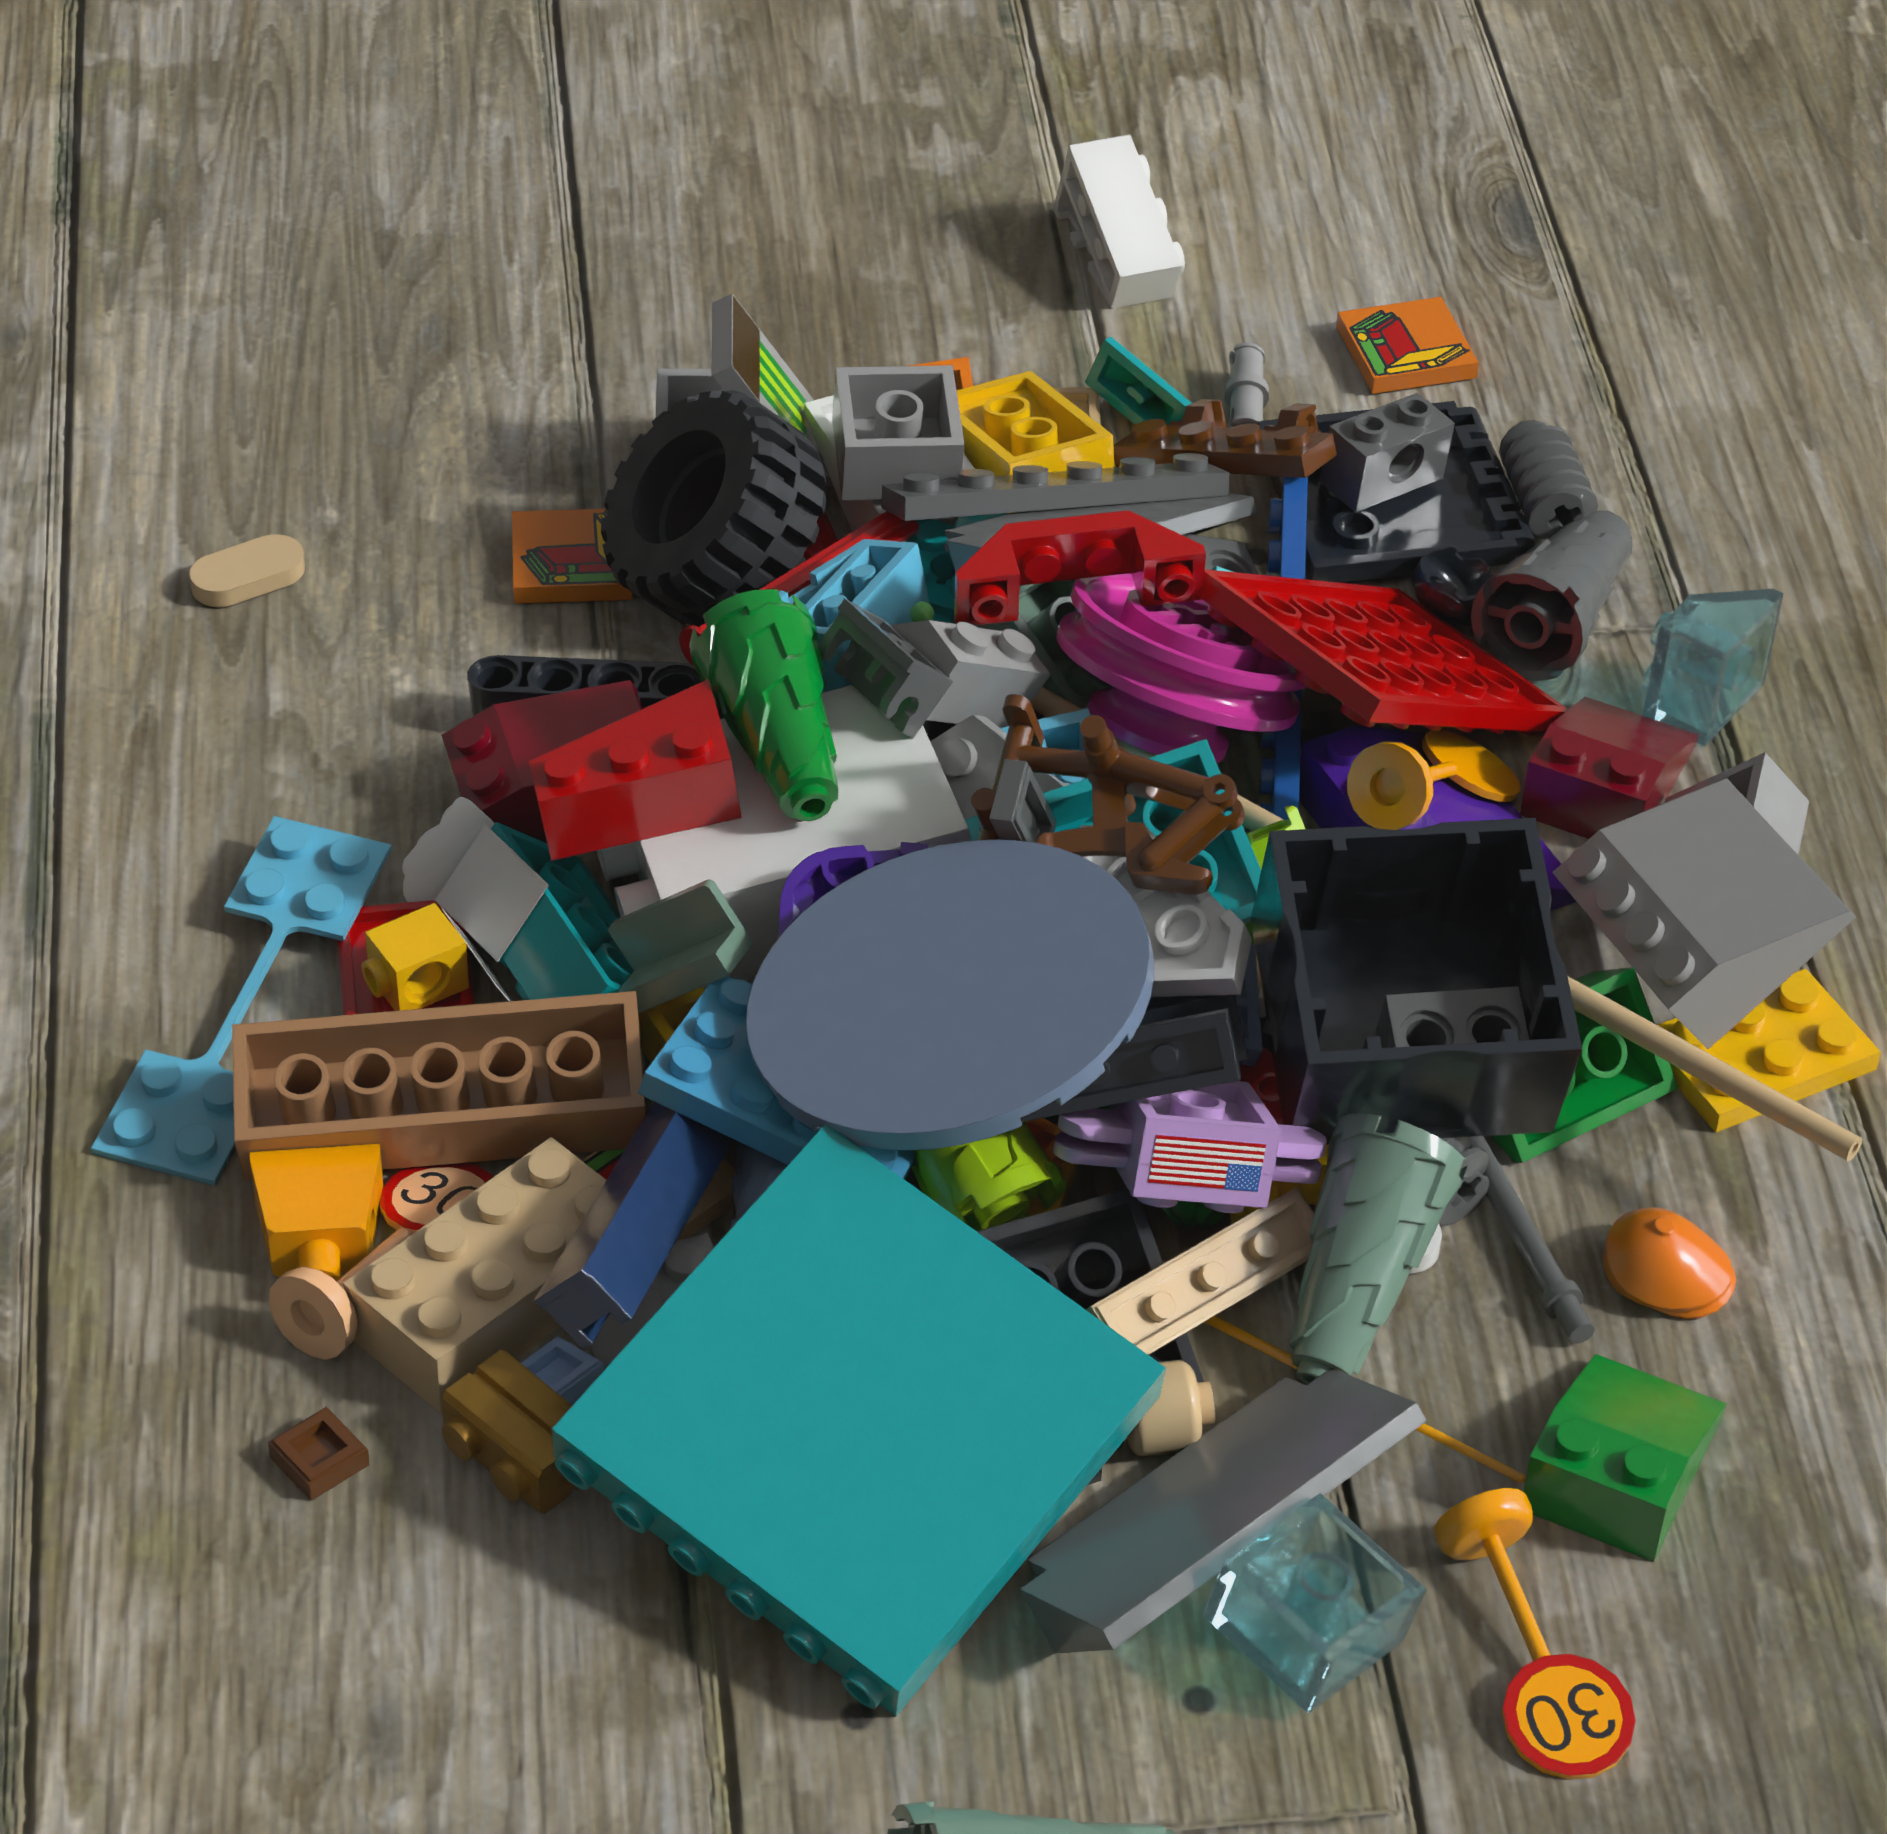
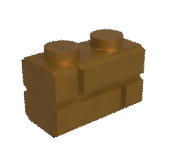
(506, 1424)

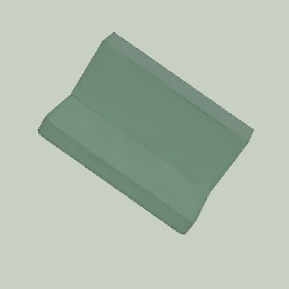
(680, 944)

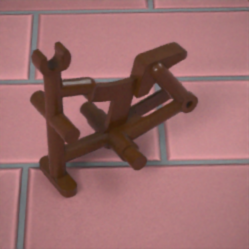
(1115, 778)

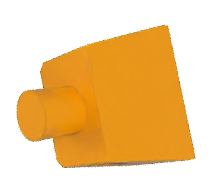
(318, 1206)

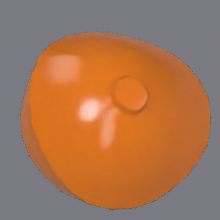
(1667, 1264)

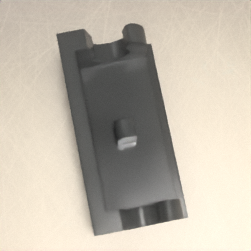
(885, 667)

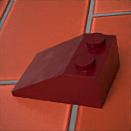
(495, 746)
(1602, 767)

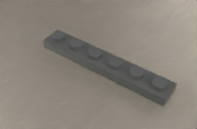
(1036, 489)

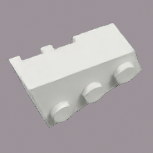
(1119, 221)

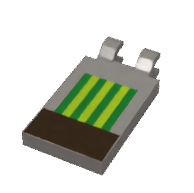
(751, 365)

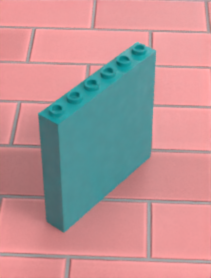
(857, 1418)

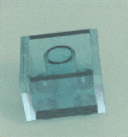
(1313, 1602)

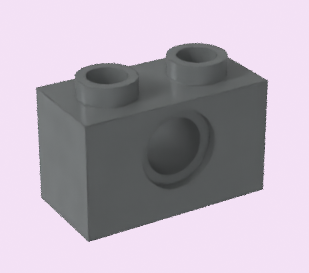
(1387, 452)

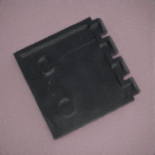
(1465, 508)

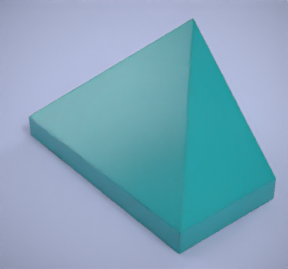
(1133, 386)

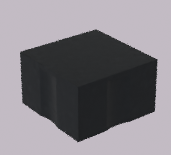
(1404, 913)

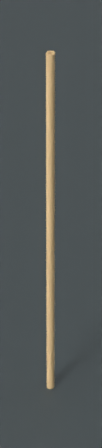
(1616, 1017)

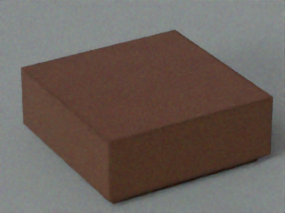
(318, 1453)

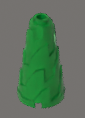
(769, 689)

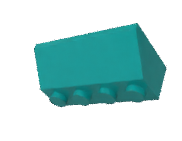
(566, 937)

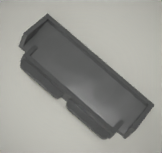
(1180, 515)
(1207, 1505)

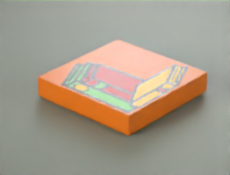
(1407, 345)
(561, 558)

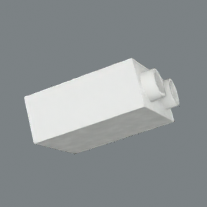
(886, 796)

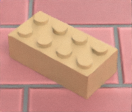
(473, 1274)

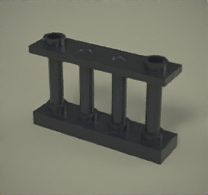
(1171, 1052)

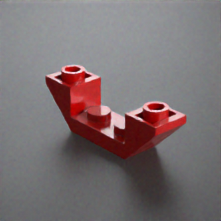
(1161, 562)

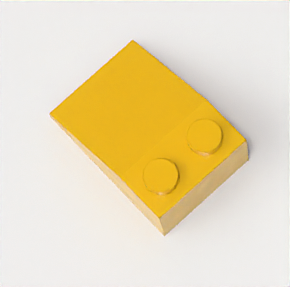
(1028, 424)

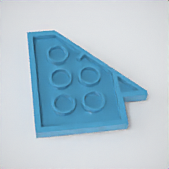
(713, 1079)

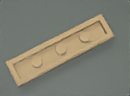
(1211, 1275)

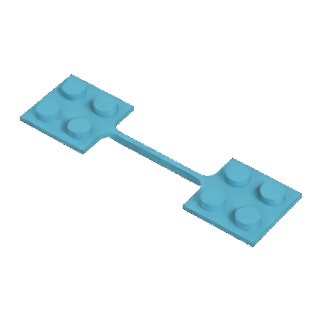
(180, 1110)

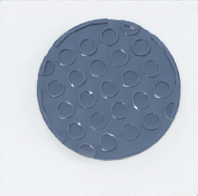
(950, 993)

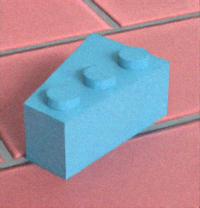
(873, 575)

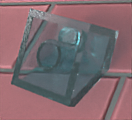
(1710, 658)

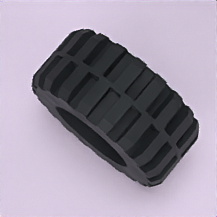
(712, 504)

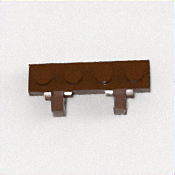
(1282, 450)

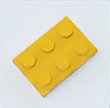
(1789, 1042)

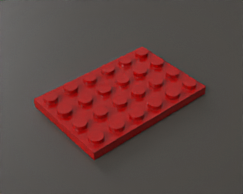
(1378, 654)

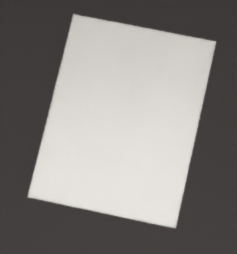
(491, 892)

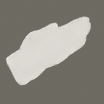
(441, 850)

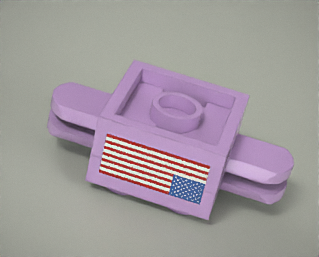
(1194, 1147)

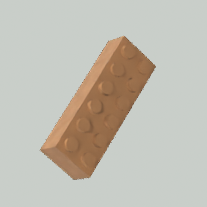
(443, 1080)

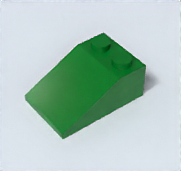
(1620, 1455)

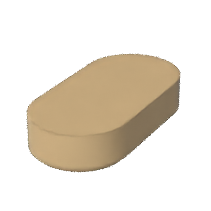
(247, 570)

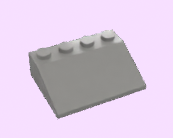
(1704, 904)

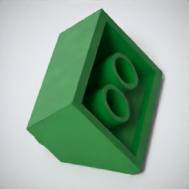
(1609, 1076)

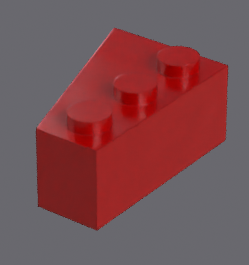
(638, 777)

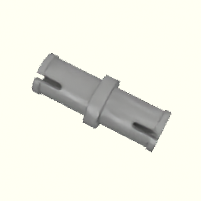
(1246, 390)

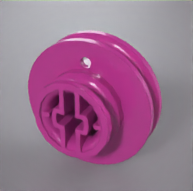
(1172, 669)

